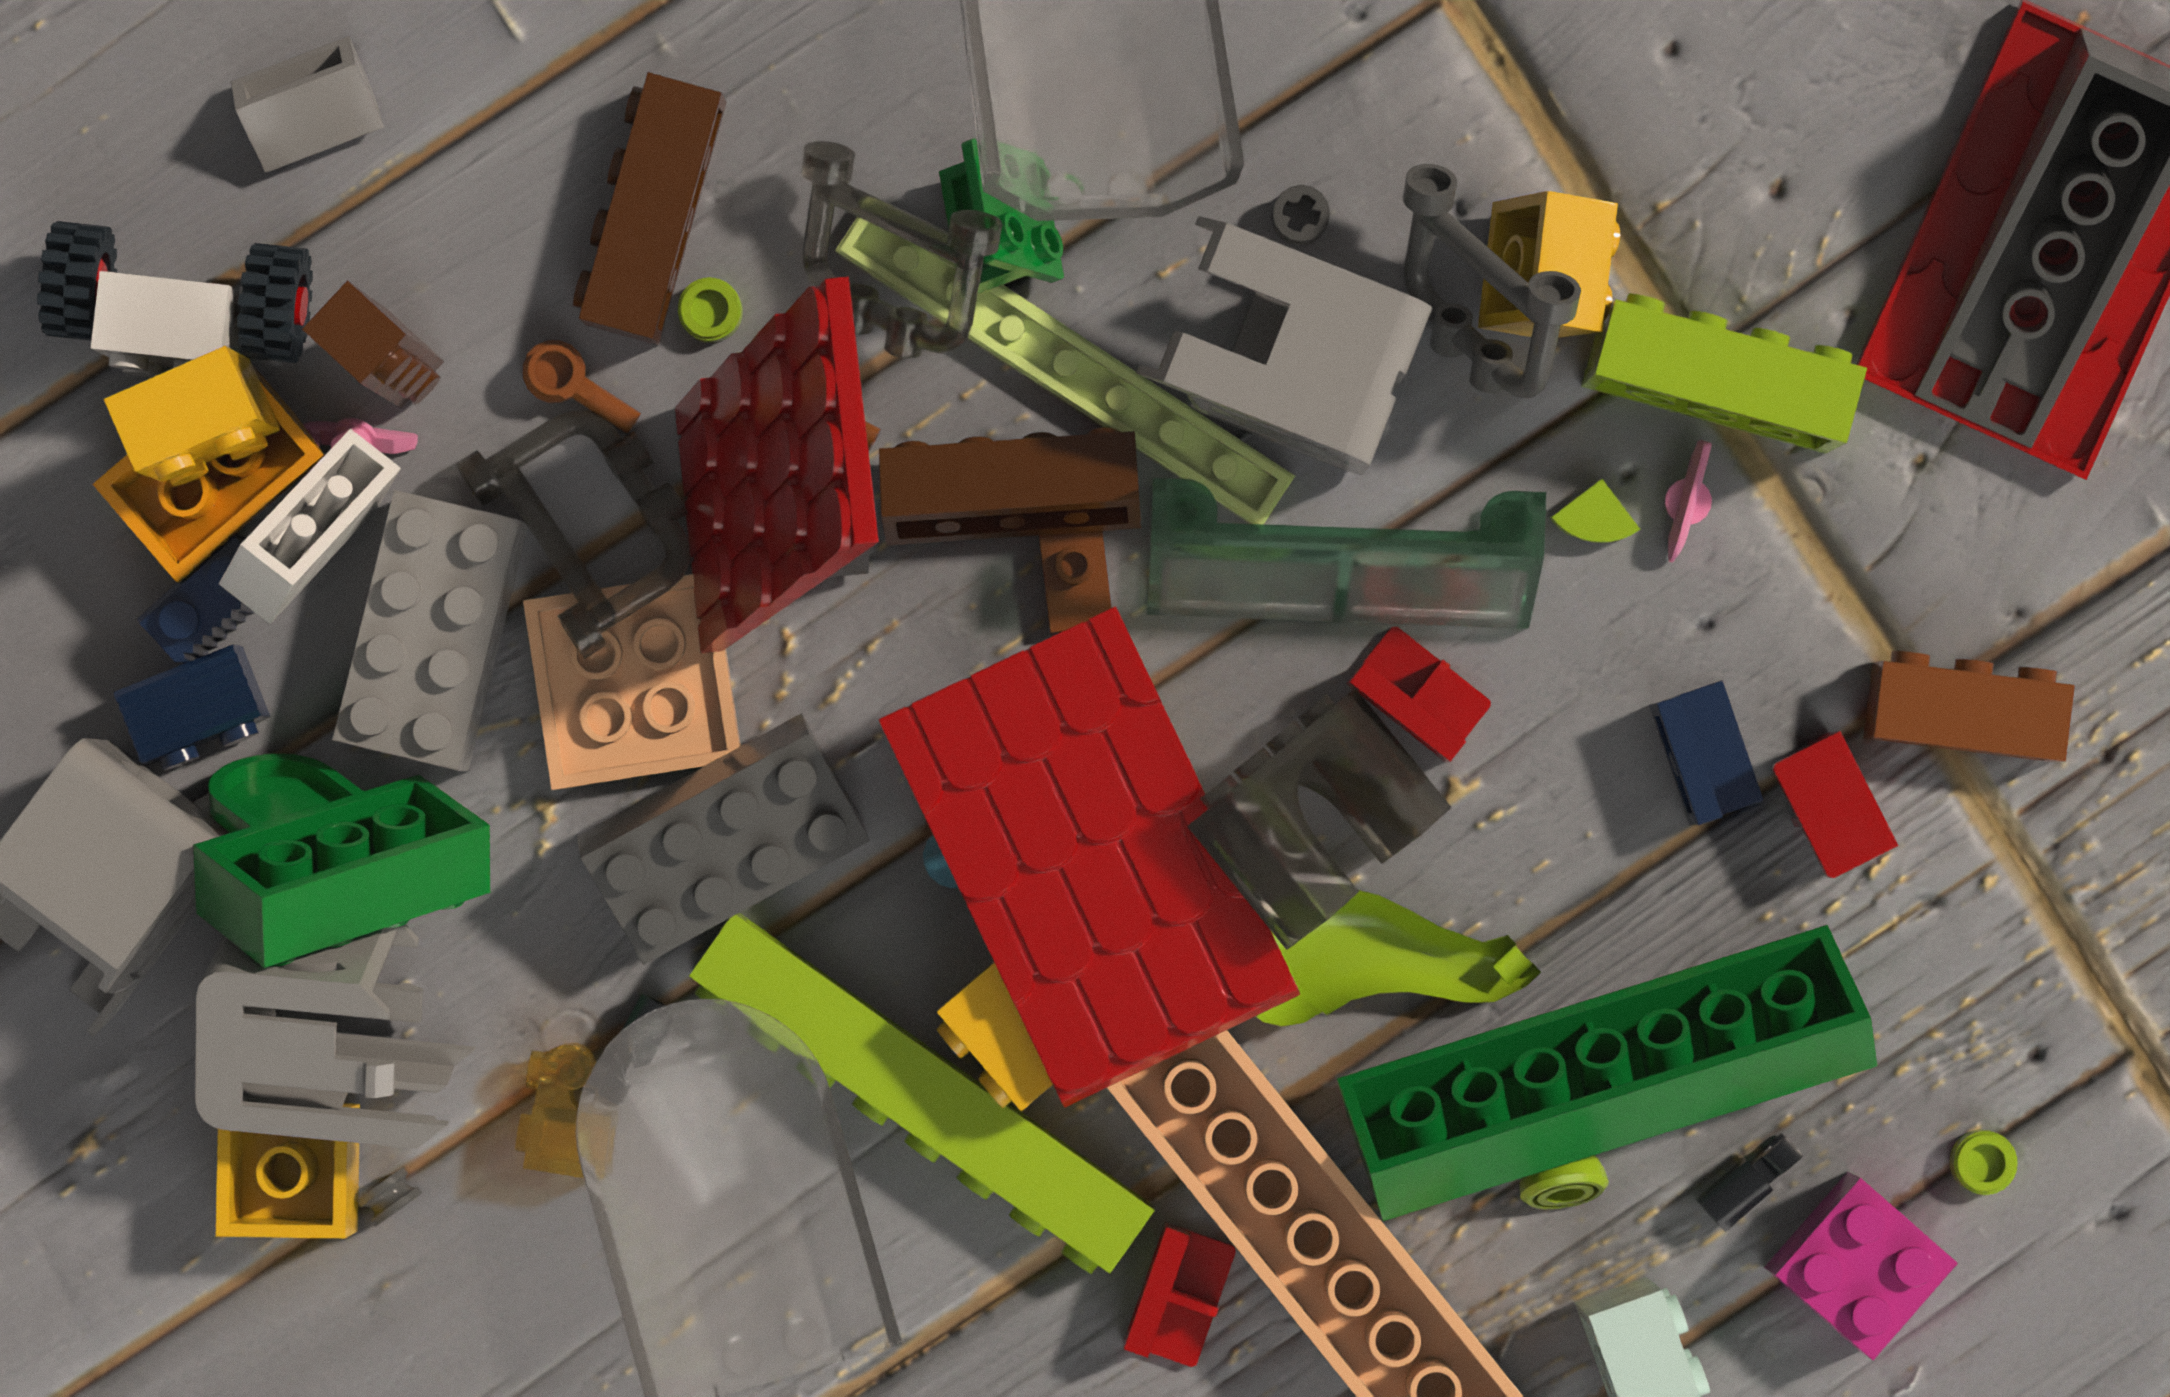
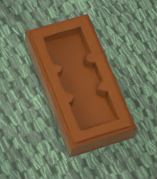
(1074, 578)

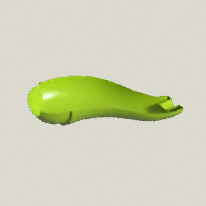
(1382, 949)

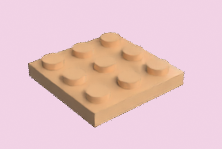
(637, 702)

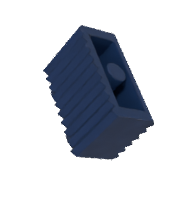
(196, 609)
(192, 706)

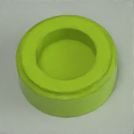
(710, 310)
(1983, 1162)

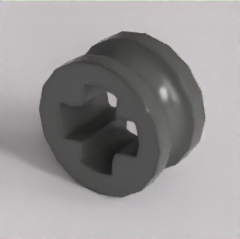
(1292, 198)
(389, 1196)

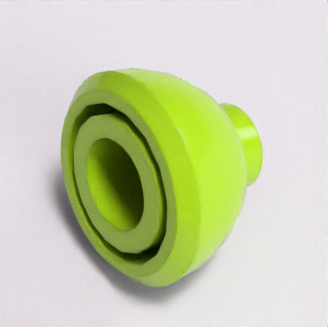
(1565, 1185)

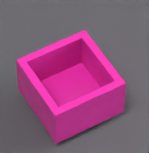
(1861, 1265)

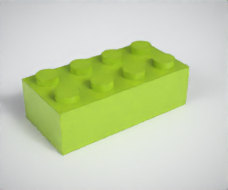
(1725, 375)

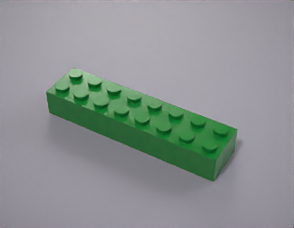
(1608, 1072)

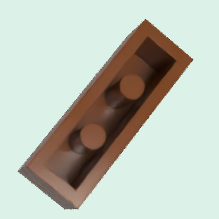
(1969, 708)

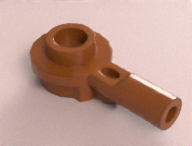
(557, 373)

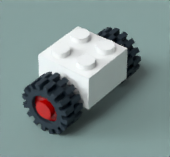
(170, 321)

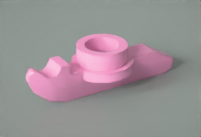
(382, 439)
(1688, 499)

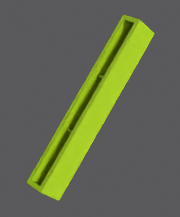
(928, 1097)

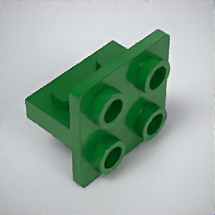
(1025, 244)

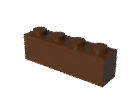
(651, 207)
(374, 346)
(1009, 487)

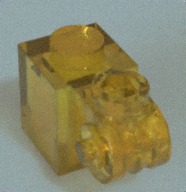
(550, 1131)

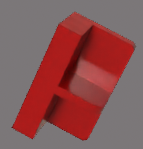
(1420, 693)
(1833, 805)
(1179, 1295)

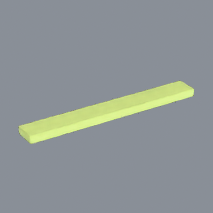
(1079, 375)

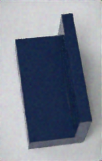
(1706, 753)

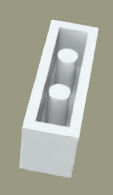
(309, 526)

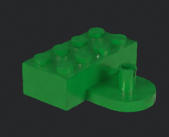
(326, 860)

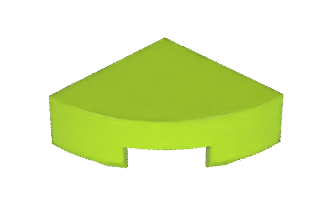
(1596, 516)

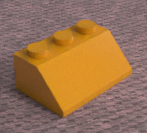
(196, 518)

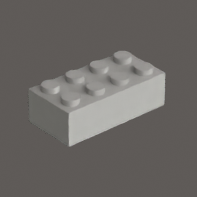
(430, 631)

